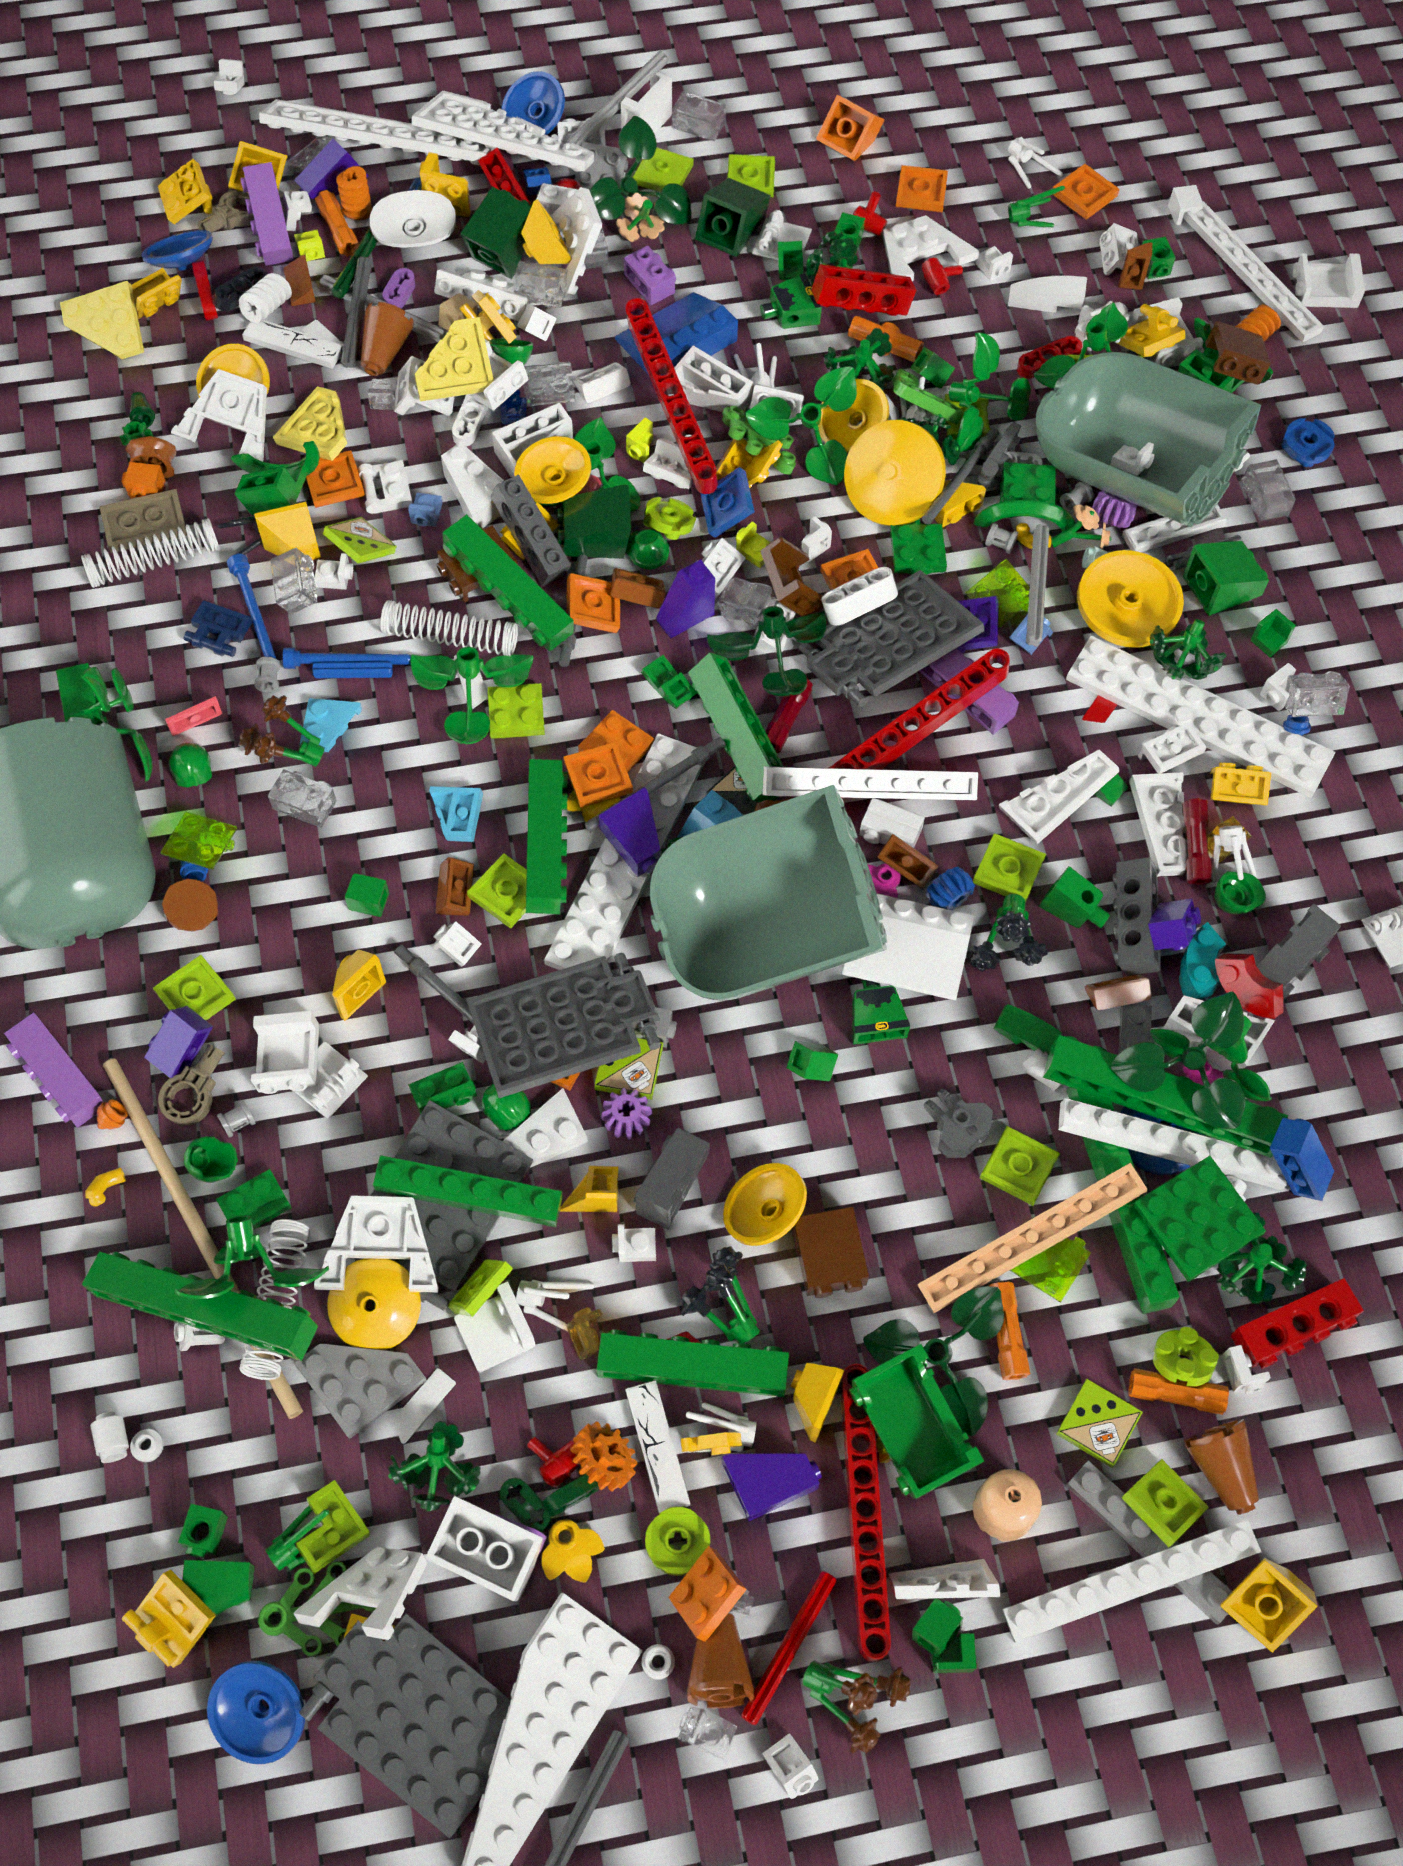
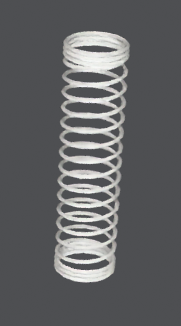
(94, 577)
(389, 626)
(271, 1369)

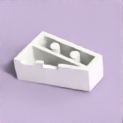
(712, 383)
(517, 437)
(471, 484)
(1181, 1022)

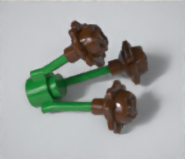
(266, 746)
(861, 1697)

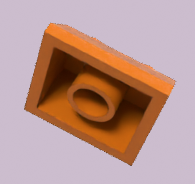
(849, 128)

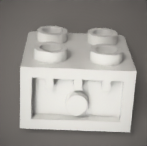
(408, 395)
(496, 1330)

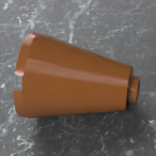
(383, 336)
(1227, 1464)
(720, 1669)

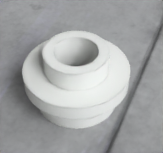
(154, 1450)
(666, 1654)

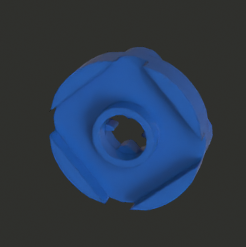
(1304, 452)

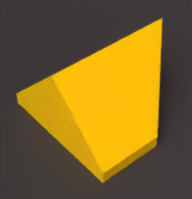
(595, 1192)

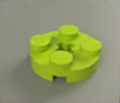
(670, 517)
(1189, 1344)
(664, 1528)

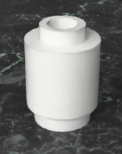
(110, 1437)

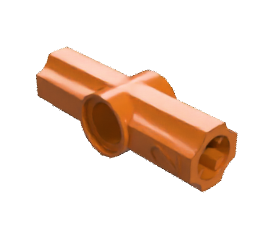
(902, 345)

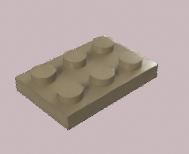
(142, 518)

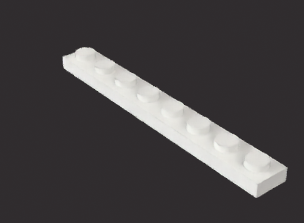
(1254, 273)
(871, 783)
(1167, 1142)
(1131, 1580)

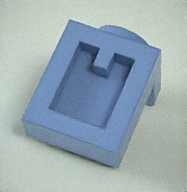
(425, 509)
(1019, 635)

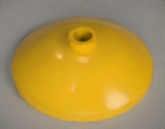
(235, 360)
(870, 407)
(554, 469)
(764, 1204)
(395, 1309)

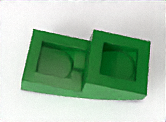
(668, 683)
(1026, 1028)

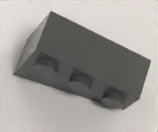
(1299, 949)
(671, 1177)

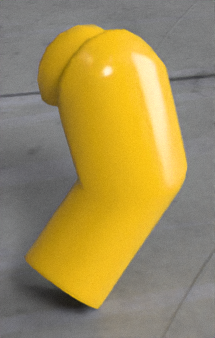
(1026, 537)
(101, 1183)

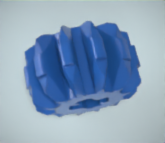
(950, 889)

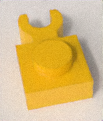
(718, 1443)

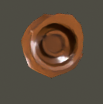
(153, 451)
(190, 905)

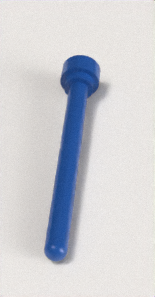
(239, 567)
(295, 658)

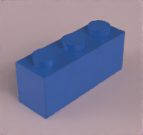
(1302, 1158)

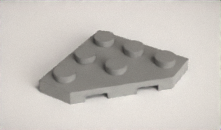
(359, 1382)

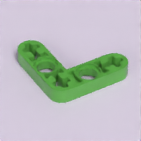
(907, 387)

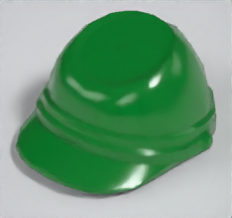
(512, 351)
(647, 549)
(1237, 895)

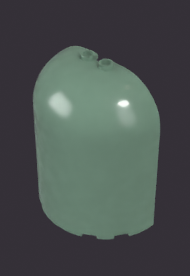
(1131, 402)
(68, 834)
(766, 899)

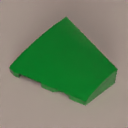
(219, 1582)

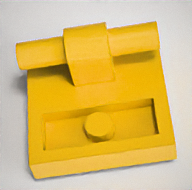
(185, 192)
(490, 316)
(1153, 333)
(169, 1619)

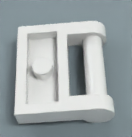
(394, 486)

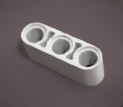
(859, 596)

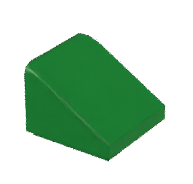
(1112, 790)

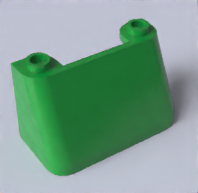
(914, 1423)

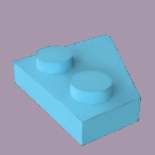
(328, 719)
(458, 811)

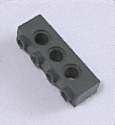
(530, 530)
(1134, 875)

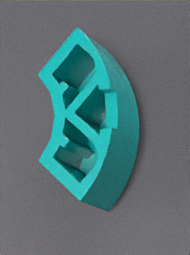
(1197, 968)

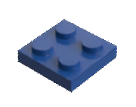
(728, 503)

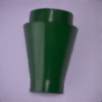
(141, 409)

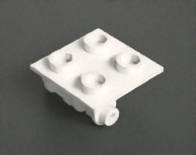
(777, 231)
(1387, 934)
(335, 1081)

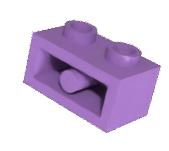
(649, 275)

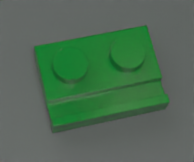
(256, 1198)

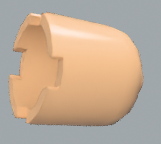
(998, 1513)

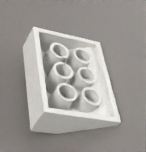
(922, 950)

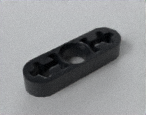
(244, 280)

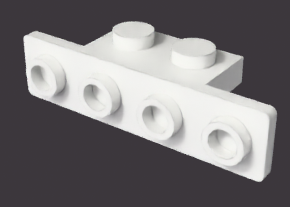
(450, 284)

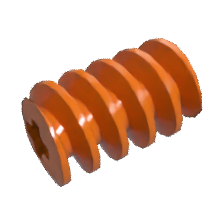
(354, 193)
(1261, 321)

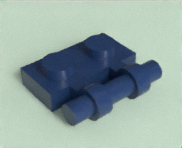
(219, 621)

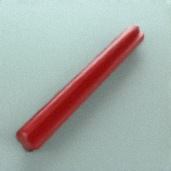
(788, 1647)

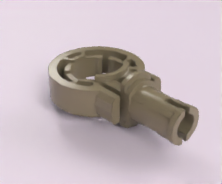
(225, 216)
(187, 1079)

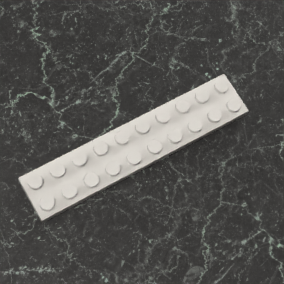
(369, 130)
(1217, 722)
(611, 885)

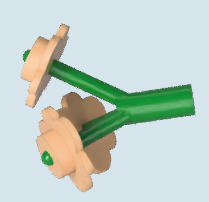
(639, 208)
(1089, 519)

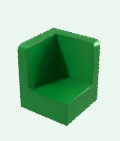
(790, 259)
(932, 367)
(1273, 632)
(367, 895)
(812, 1061)
(958, 1657)

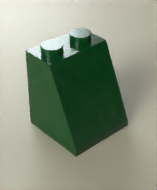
(731, 215)
(496, 231)
(595, 523)

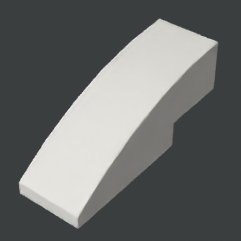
(1048, 293)

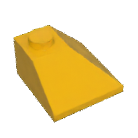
(253, 155)
(544, 238)
(286, 529)
(357, 981)
(814, 1394)
(1270, 1603)

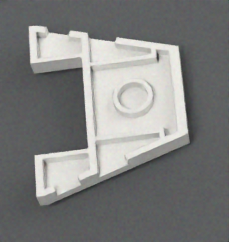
(580, 227)
(922, 239)
(232, 403)
(379, 1230)
(375, 1581)

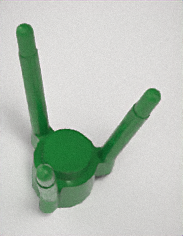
(1021, 209)
(284, 1547)

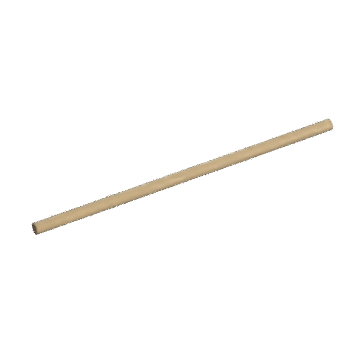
(186, 1207)

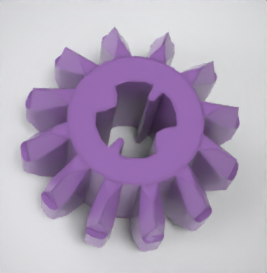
(1114, 510)
(638, 1113)

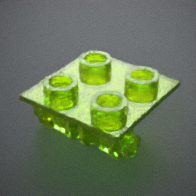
(1007, 586)
(199, 840)
(1055, 1267)

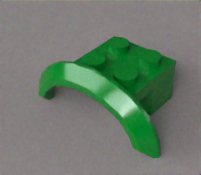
(1201, 365)
(273, 484)
(1026, 492)

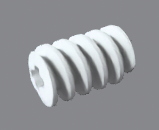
(264, 297)

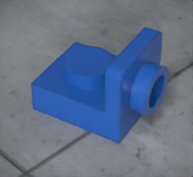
(535, 178)

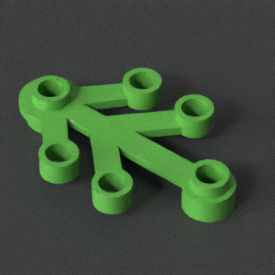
(738, 424)
(286, 1611)

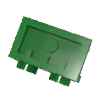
(444, 1088)

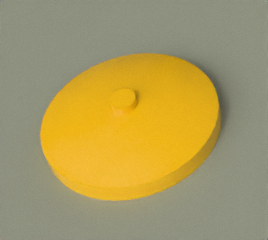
(894, 472)
(1128, 596)

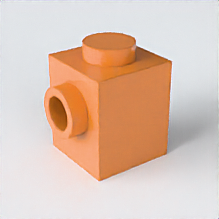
(143, 479)

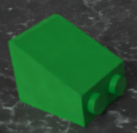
(1224, 575)

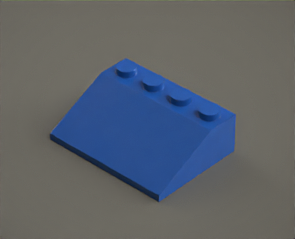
(687, 324)

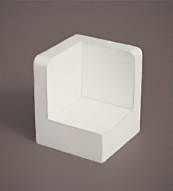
(1183, 200)
(536, 322)

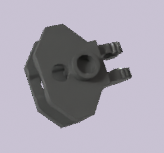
(962, 1126)

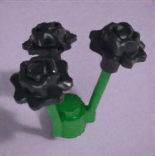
(1012, 925)
(719, 1279)

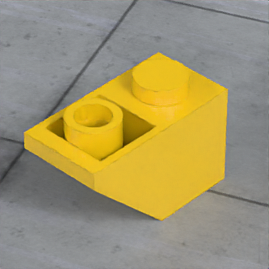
(965, 500)

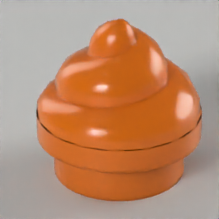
(111, 1115)

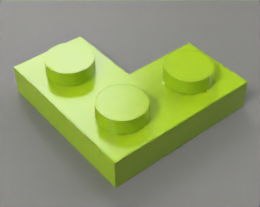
(340, 1529)

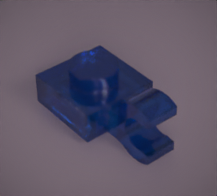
(514, 408)

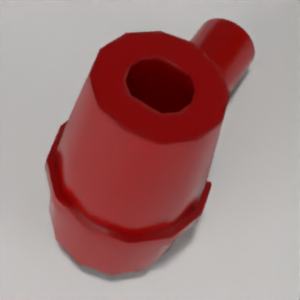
(873, 222)
(937, 275)
(557, 1465)

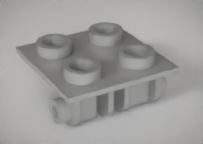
(607, 163)

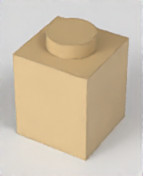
(450, 310)

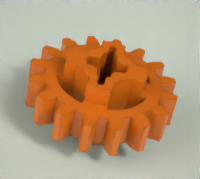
(604, 1456)

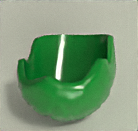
(190, 765)
(507, 1111)
(210, 1159)

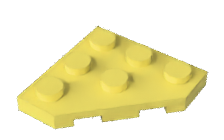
(106, 319)
(456, 364)
(318, 421)

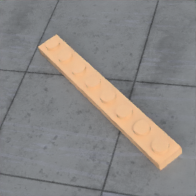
(1032, 1237)

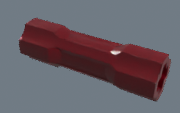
(785, 716)
(1198, 861)

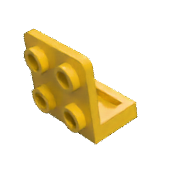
(449, 186)
(155, 292)
(755, 466)

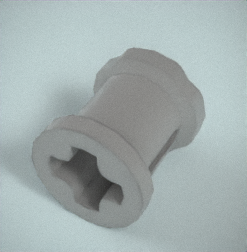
(1080, 495)
(1001, 538)
(267, 674)
(236, 1119)

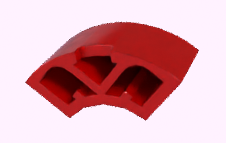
(1253, 989)

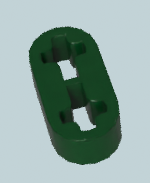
(570, 1495)
(531, 1499)

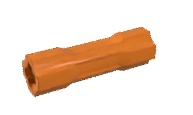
(331, 211)
(1011, 1355)
(1153, 1387)

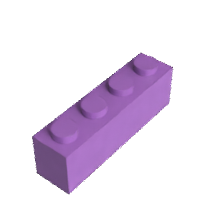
(268, 214)
(990, 710)
(54, 1069)

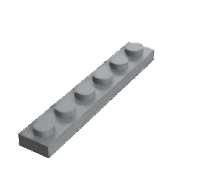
(1106, 1501)

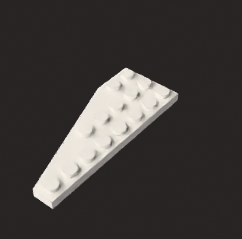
(478, 123)
(555, 1704)

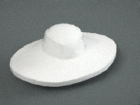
(412, 219)

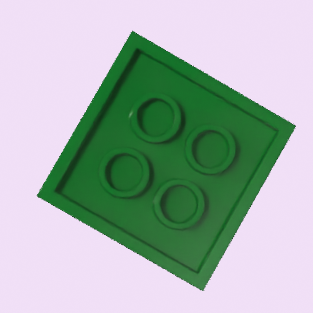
(1199, 1218)

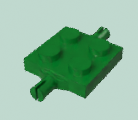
(918, 548)

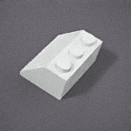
(485, 1549)

